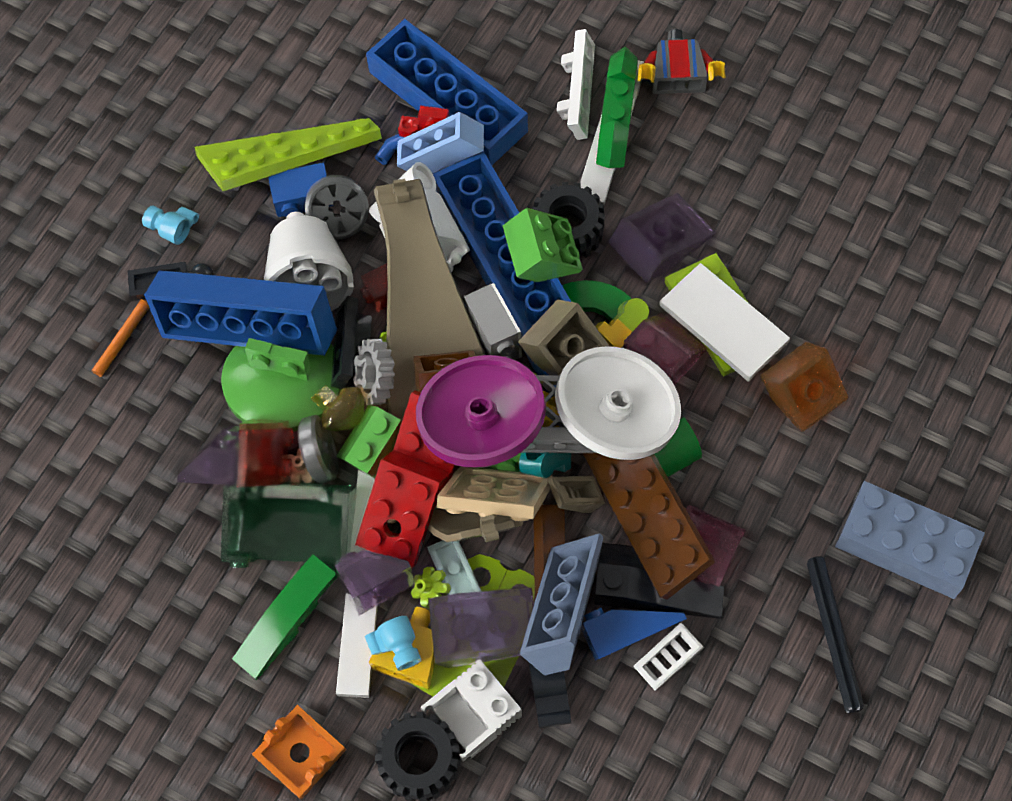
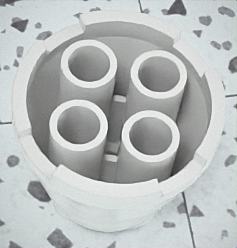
(307, 253)

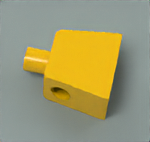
(422, 672)

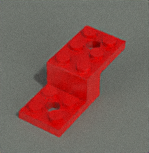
(405, 492)

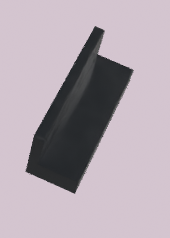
(351, 331)

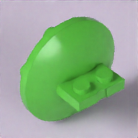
(275, 382)

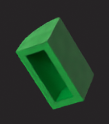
(680, 450)

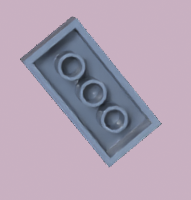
(910, 540)

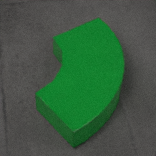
(596, 297)

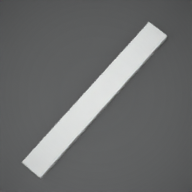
(354, 658)

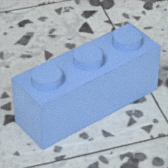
(442, 143)

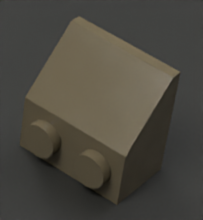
(560, 336)

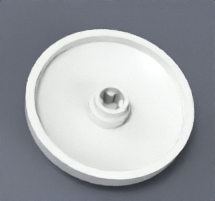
(617, 403)

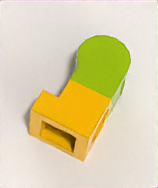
(629, 316)

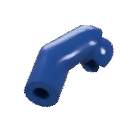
(388, 149)

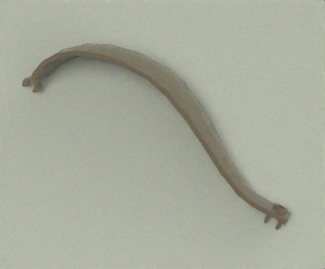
(425, 319)

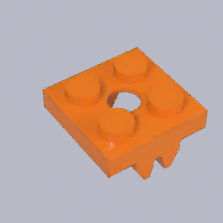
(277, 745)

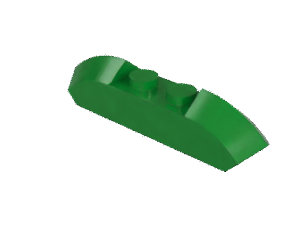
(617, 109)

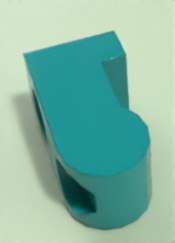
(544, 463)

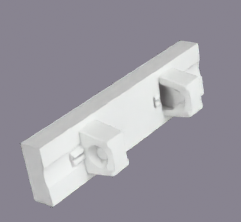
(580, 64)

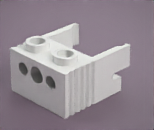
(474, 708)

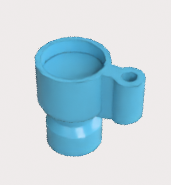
(171, 225)
(398, 637)

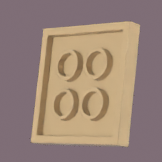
(494, 493)

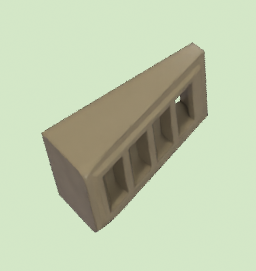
(576, 493)

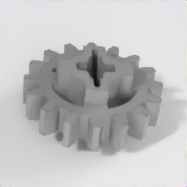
(374, 371)

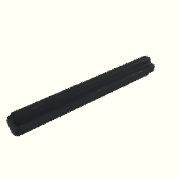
(835, 635)

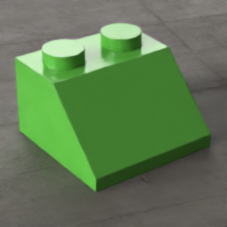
(370, 440)

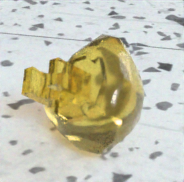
(340, 411)

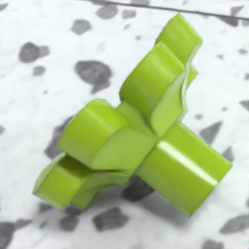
(429, 585)

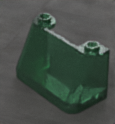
(287, 523)

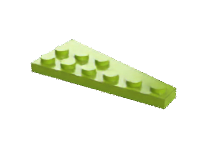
(262, 156)

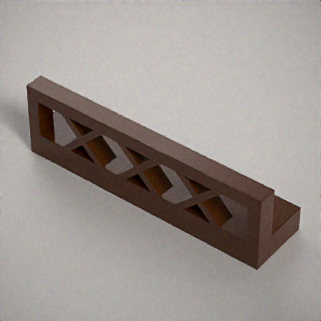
(548, 533)

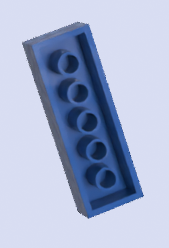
(433, 77)
(239, 309)

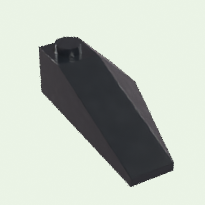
(626, 584)

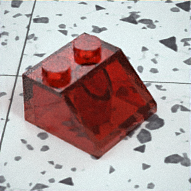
(264, 452)

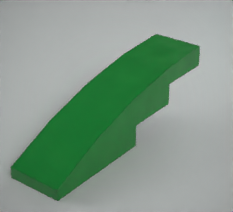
(284, 616)

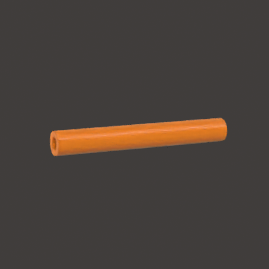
(120, 338)

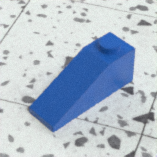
(621, 628)

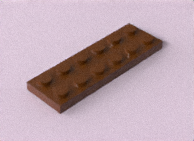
(653, 520)

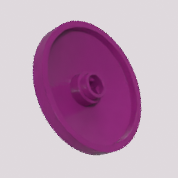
(480, 411)

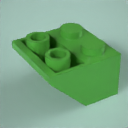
(541, 246)

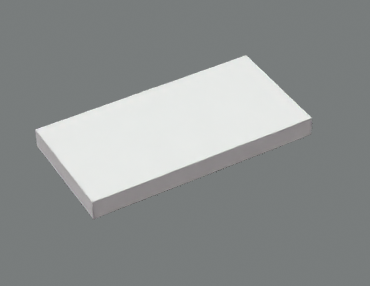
(724, 322)

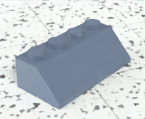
(561, 604)

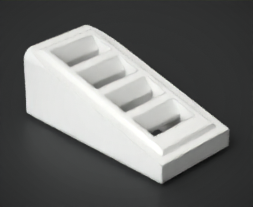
(688, 637)

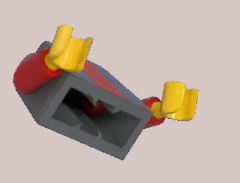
(679, 66)

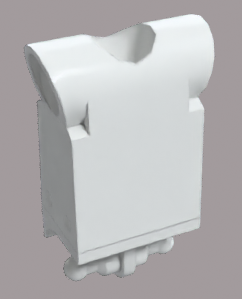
(448, 233)

